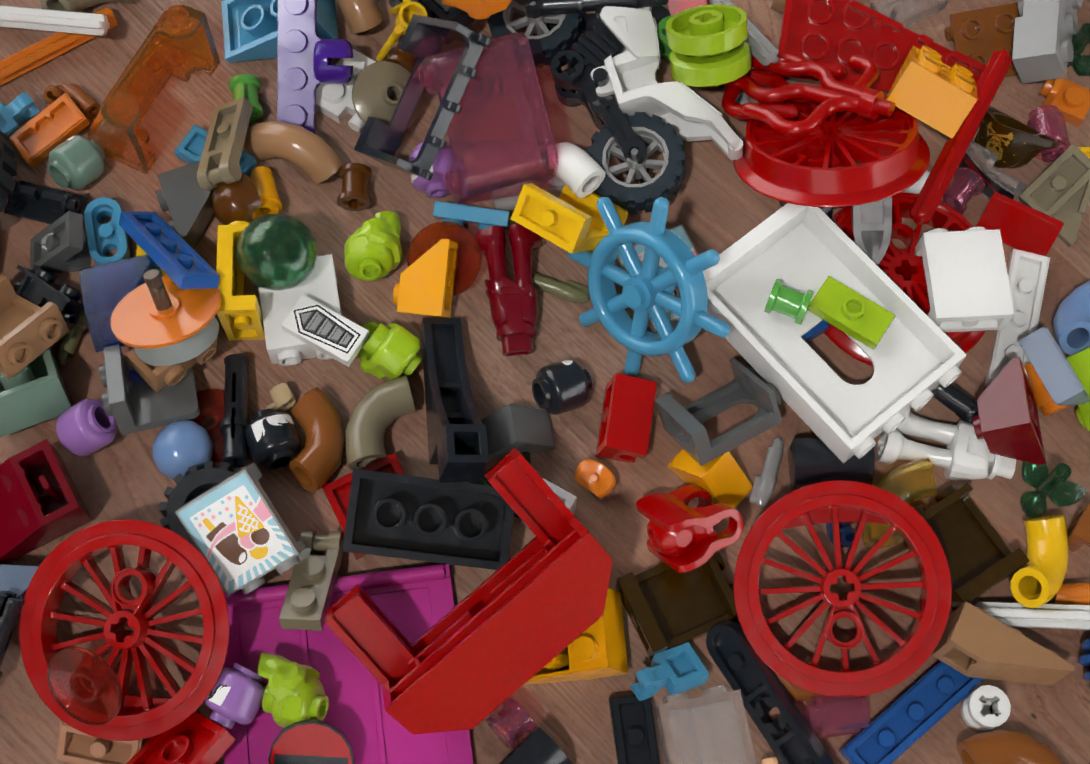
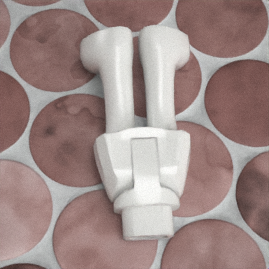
(964, 454)

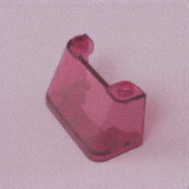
(503, 125)

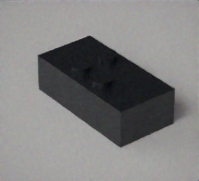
(427, 520)

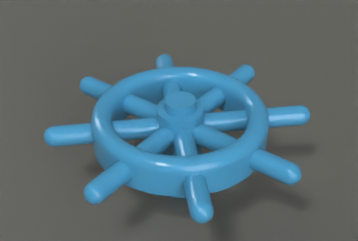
(648, 289)

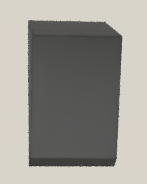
(518, 428)

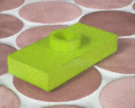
(851, 312)

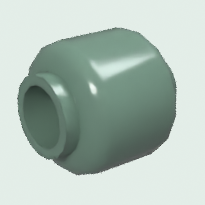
(76, 163)

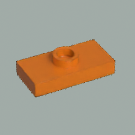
(48, 130)

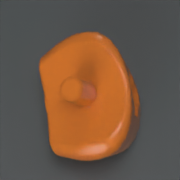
(595, 477)

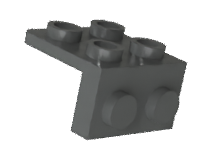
(136, 403)

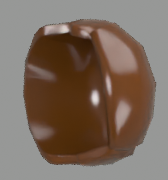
(235, 201)

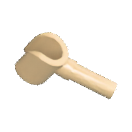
(282, 398)

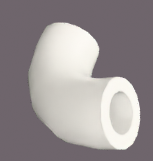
(577, 170)

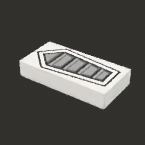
(325, 330)

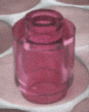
(1051, 123)
(837, 715)

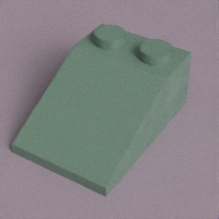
(32, 395)

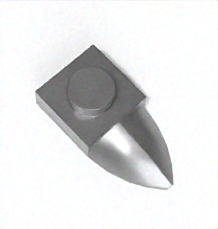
(872, 227)

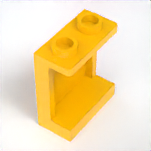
(565, 220)
(238, 312)

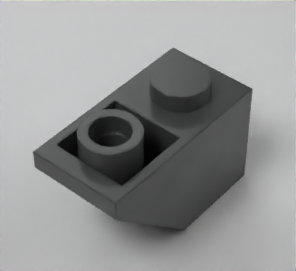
(187, 202)

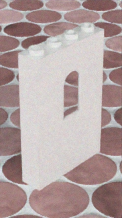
(802, 250)

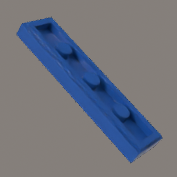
(169, 250)
(910, 716)

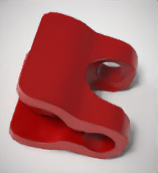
(683, 534)

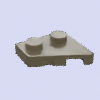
(1062, 192)

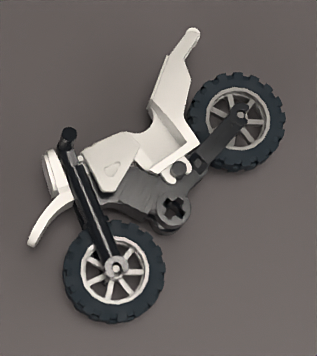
(617, 84)

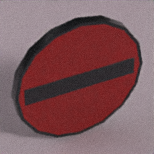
(311, 743)

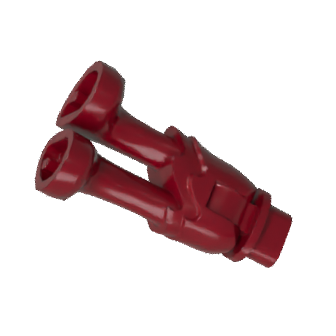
(511, 303)

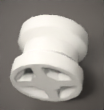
(977, 713)

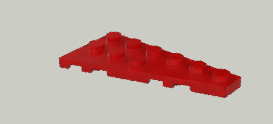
(840, 28)

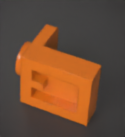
(1068, 97)

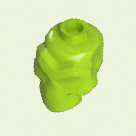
(374, 247)
(389, 351)
(292, 690)

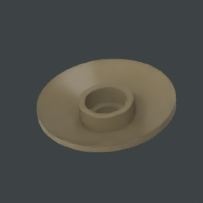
(371, 88)

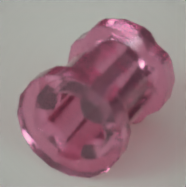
(963, 189)

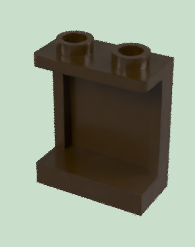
(971, 545)
(677, 606)

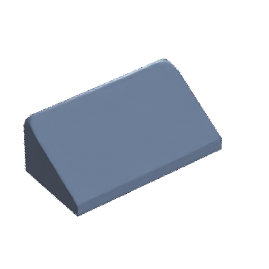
(1053, 368)

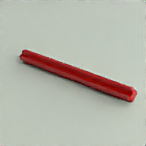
(955, 148)

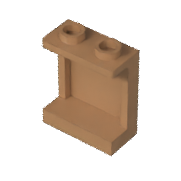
(25, 329)

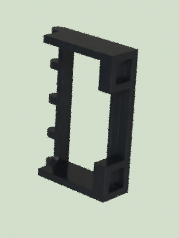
(422, 39)

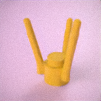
(404, 14)

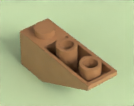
(991, 650)

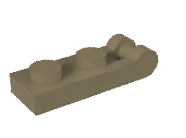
(224, 144)
(312, 581)

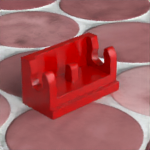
(626, 418)

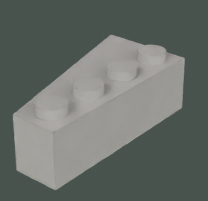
(1044, 38)

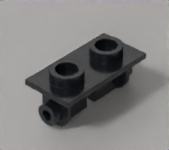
(42, 202)
(40, 286)

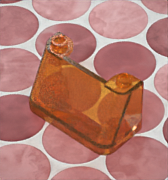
(175, 48)

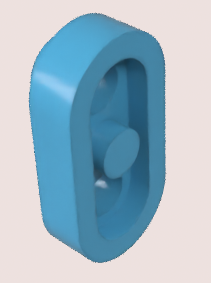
(107, 236)

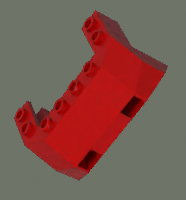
(499, 630)

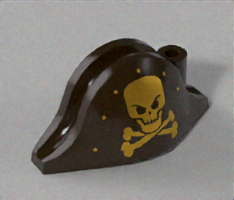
(1011, 139)

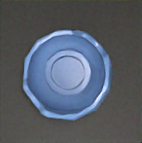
(180, 447)

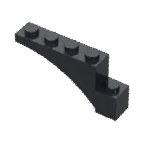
(453, 426)

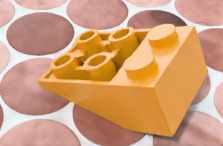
(934, 90)
(595, 653)

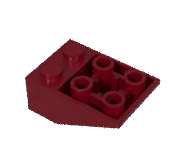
(36, 501)

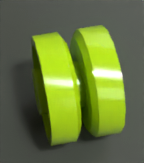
(708, 45)

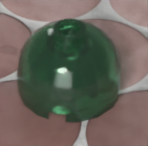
(277, 251)

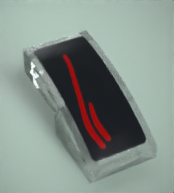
(982, 162)

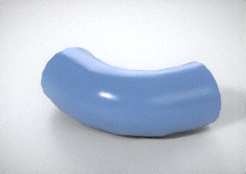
(1072, 321)

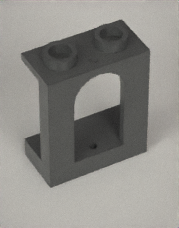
(685, 422)

